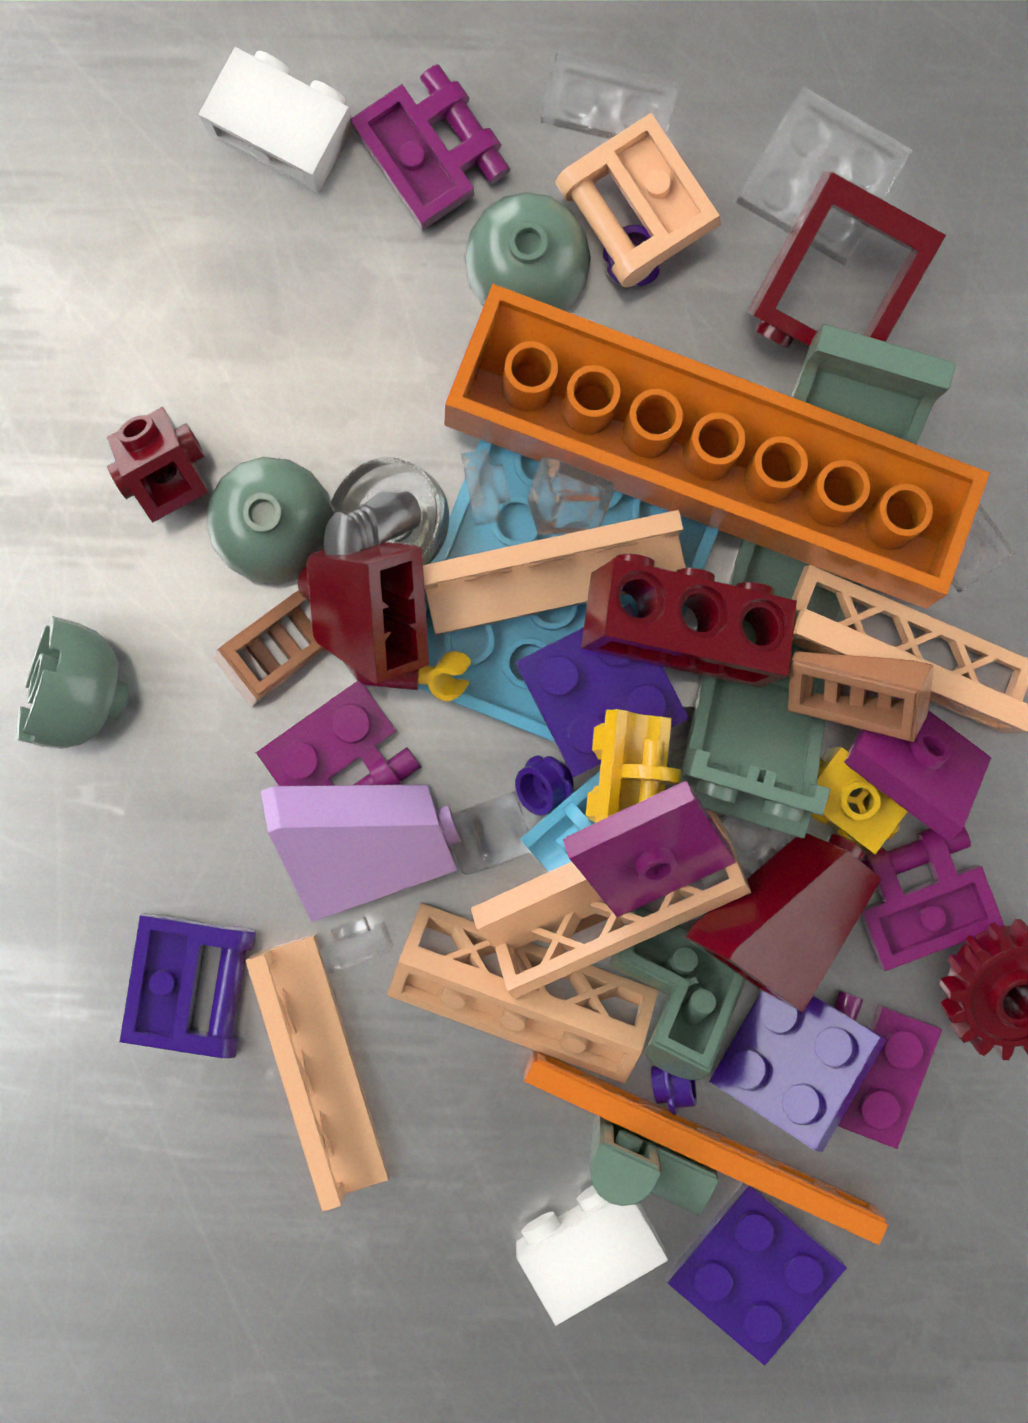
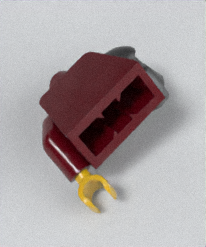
(372, 599)

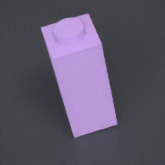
(358, 841)

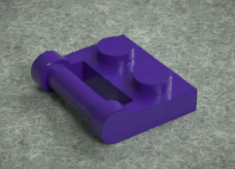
(166, 982)

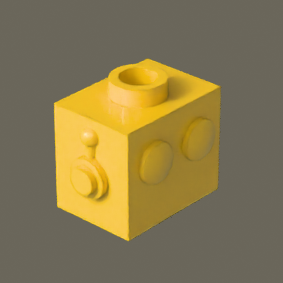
(876, 816)

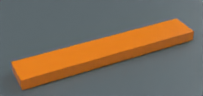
(705, 1146)

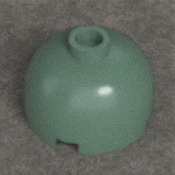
(530, 248)
(268, 519)
(70, 687)

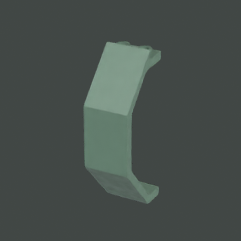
(743, 743)

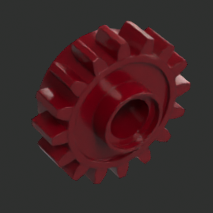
(990, 990)

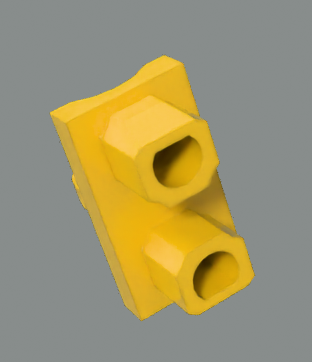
(632, 762)

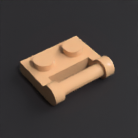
(656, 188)

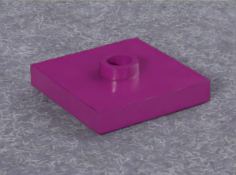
(928, 777)
(649, 849)

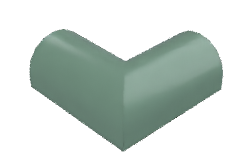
(698, 1001)
(631, 1167)

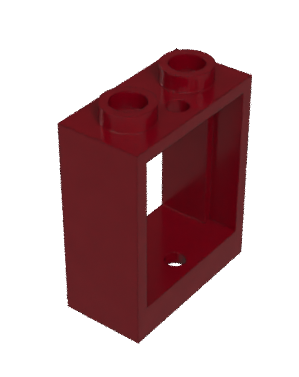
(870, 211)

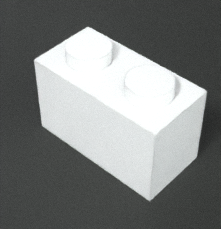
(277, 117)
(587, 1253)

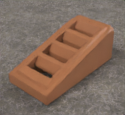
(240, 674)
(887, 676)

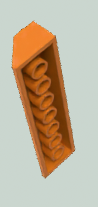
(715, 447)

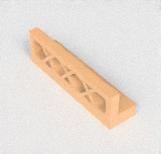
(541, 572)
(951, 689)
(563, 899)
(533, 1020)
(317, 1069)

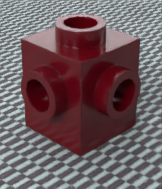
(157, 463)

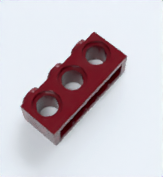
(664, 638)

